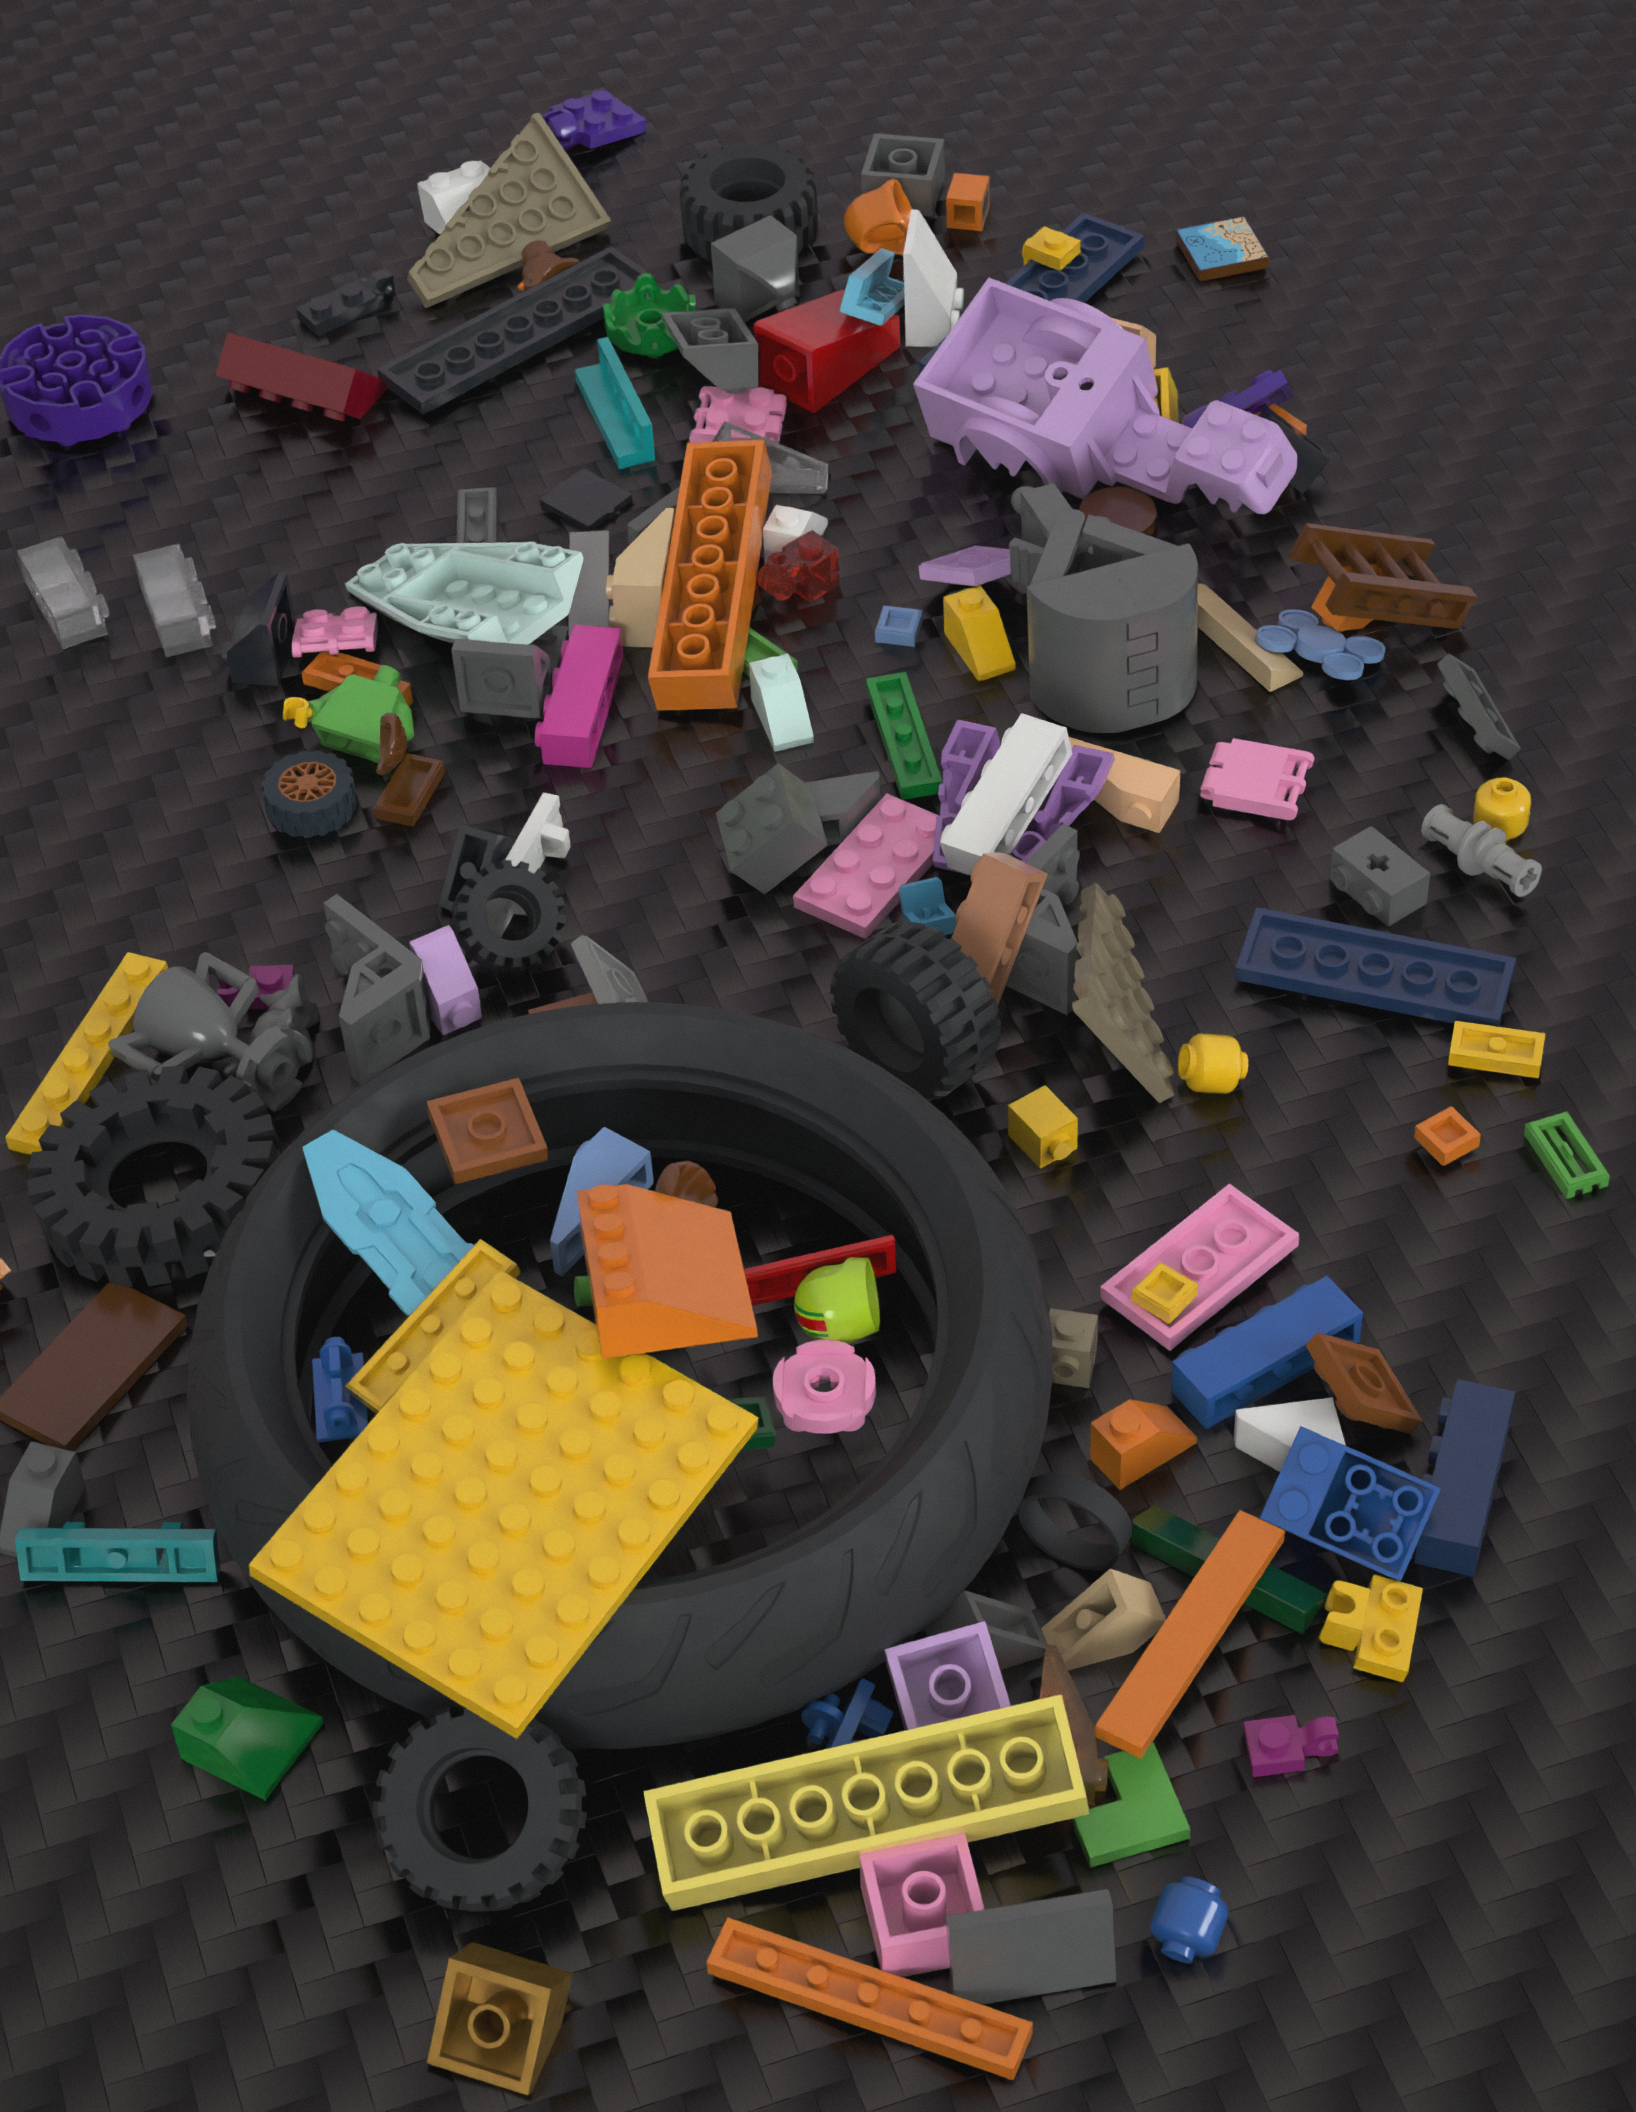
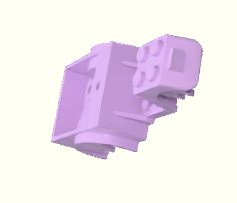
(1079, 406)

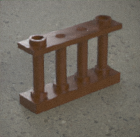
(1381, 597)

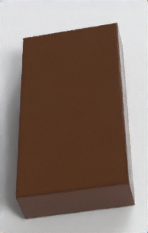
(409, 789)

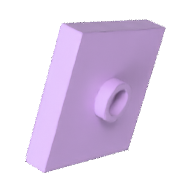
(968, 566)

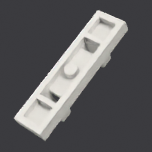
(539, 838)

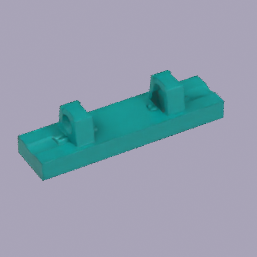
(117, 1554)

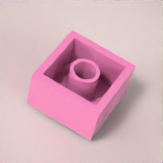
(909, 1896)

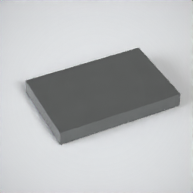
(1032, 1948)

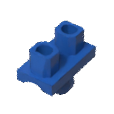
(859, 1714)

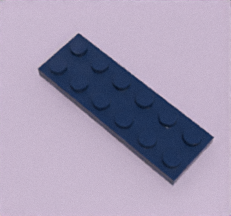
(1375, 968)

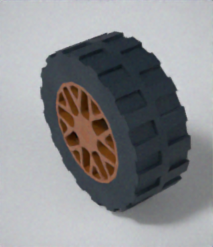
(309, 794)

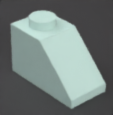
(780, 702)

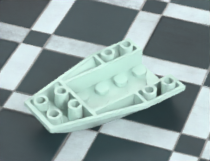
(472, 589)

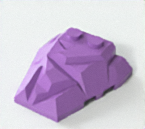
(962, 764)

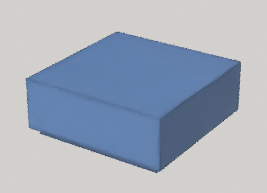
(898, 626)

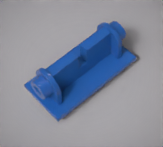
(337, 1411)

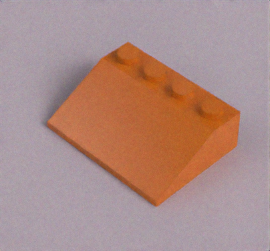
(661, 1271)

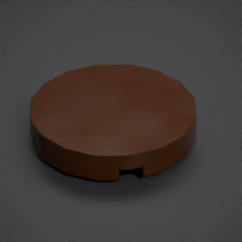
(1123, 507)

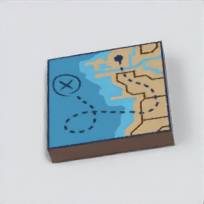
(1222, 248)

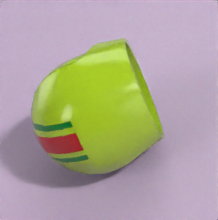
(839, 1302)

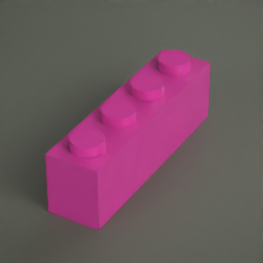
(580, 696)

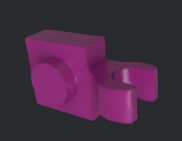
(1280, 1746)

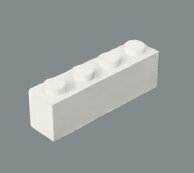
(1007, 793)

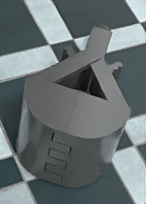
(1107, 641)

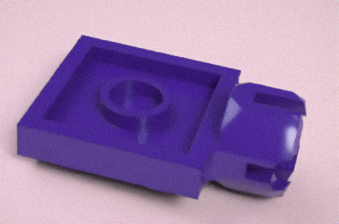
(593, 121)
(1266, 390)

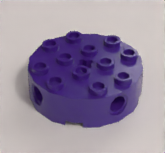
(75, 379)

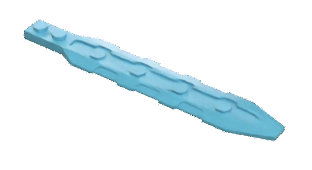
(383, 1217)

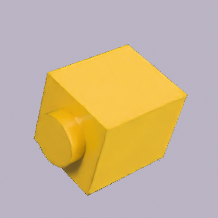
(1042, 1127)

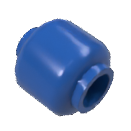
(1189, 1919)

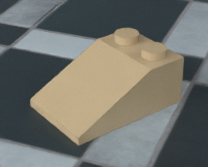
(639, 583)

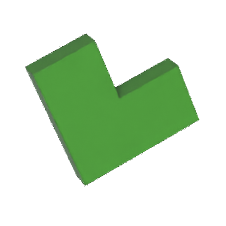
(1143, 1816)

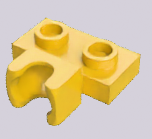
(1376, 1621)

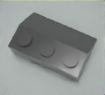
(717, 346)

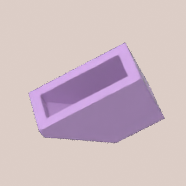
(448, 980)

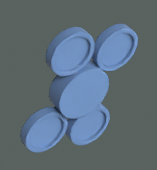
(1320, 644)

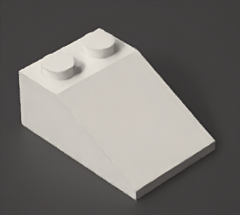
(929, 287)

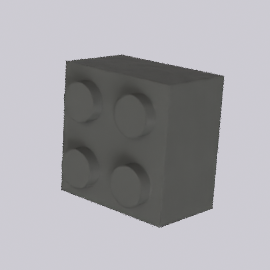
(911, 160)
(771, 829)

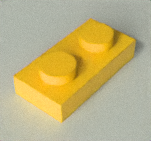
(1496, 1049)

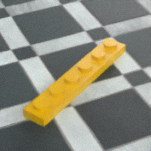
(86, 1053)

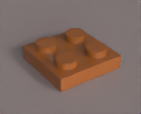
(487, 1130)
(1363, 1383)

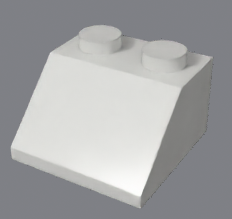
(447, 191)

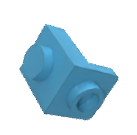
(925, 904)

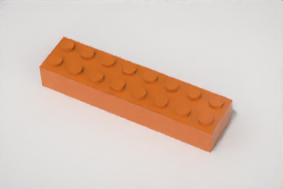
(710, 576)

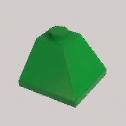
(243, 1733)

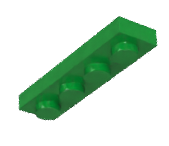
(903, 735)

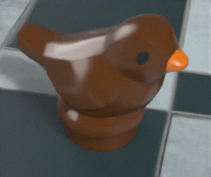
(541, 264)

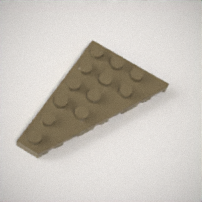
(524, 198)
(1112, 994)

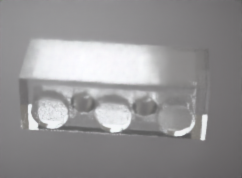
(64, 592)
(175, 599)

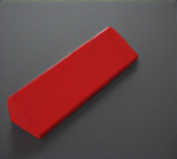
(782, 1278)

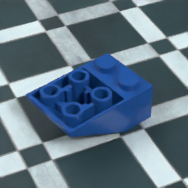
(1350, 1503)

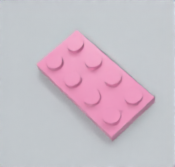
(863, 874)
(1219, 1248)

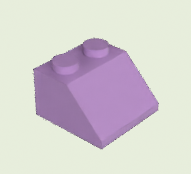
(946, 1676)

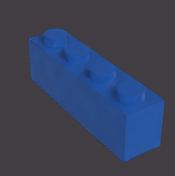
(1262, 1352)

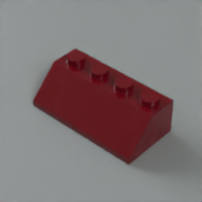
(297, 377)

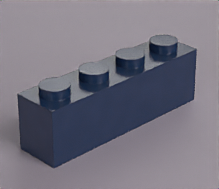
(1467, 1473)

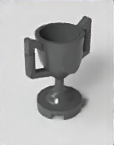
(194, 1025)

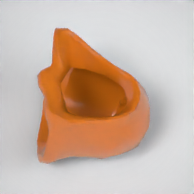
(879, 219)

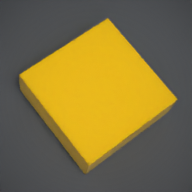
(1164, 1292)

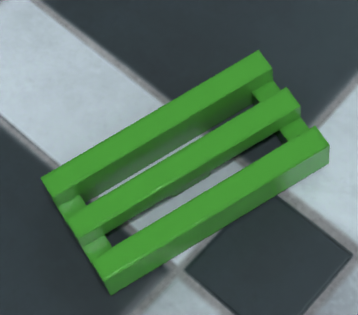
(1554, 1150)

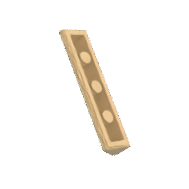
(1238, 641)

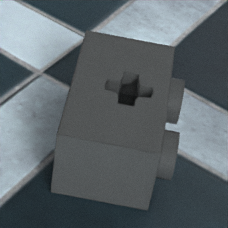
(1379, 876)

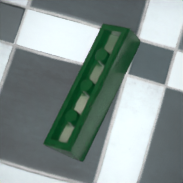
(1188, 1548)

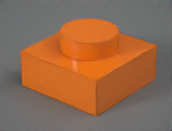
(1447, 1136)

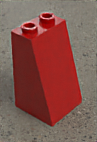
(818, 351)

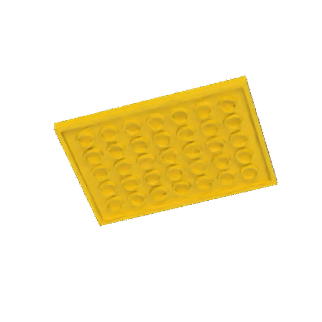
(504, 1503)

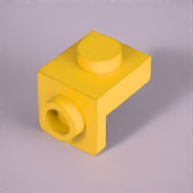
(1051, 248)

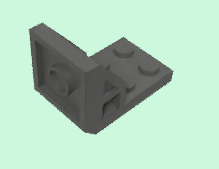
(507, 676)
(1049, 948)
(385, 996)

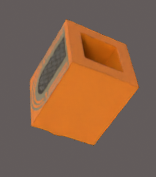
(968, 201)

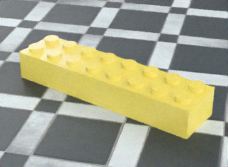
(879, 1793)

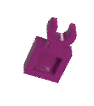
(268, 979)

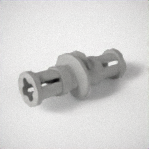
(1481, 849)

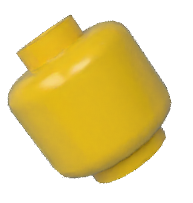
(1503, 805)
(1212, 1063)

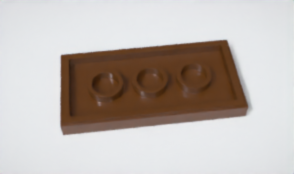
(90, 1366)

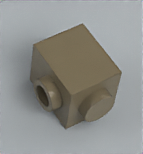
(1073, 1346)

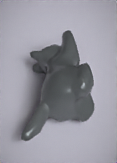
(286, 1008)

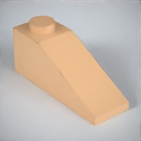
(1138, 789)

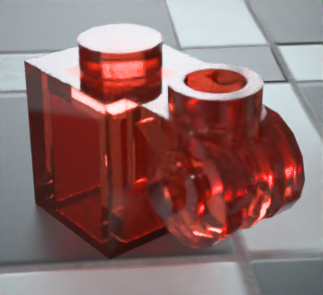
(804, 567)

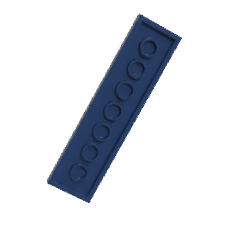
(1103, 253)

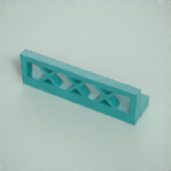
(616, 408)

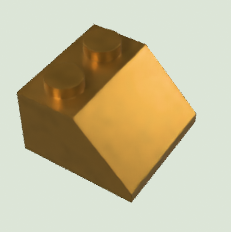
(498, 2017)

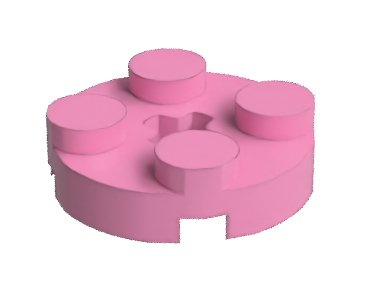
(824, 1411)

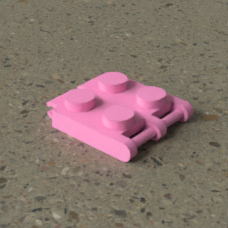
(753, 410)
(331, 633)
(1256, 778)

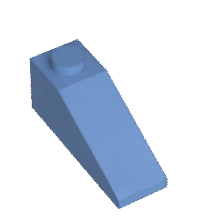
(601, 1161)

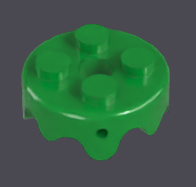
(635, 317)

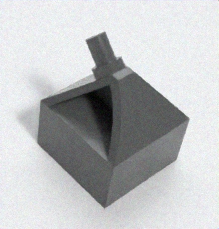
(756, 269)

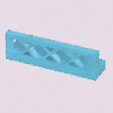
(871, 292)

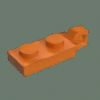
(331, 670)

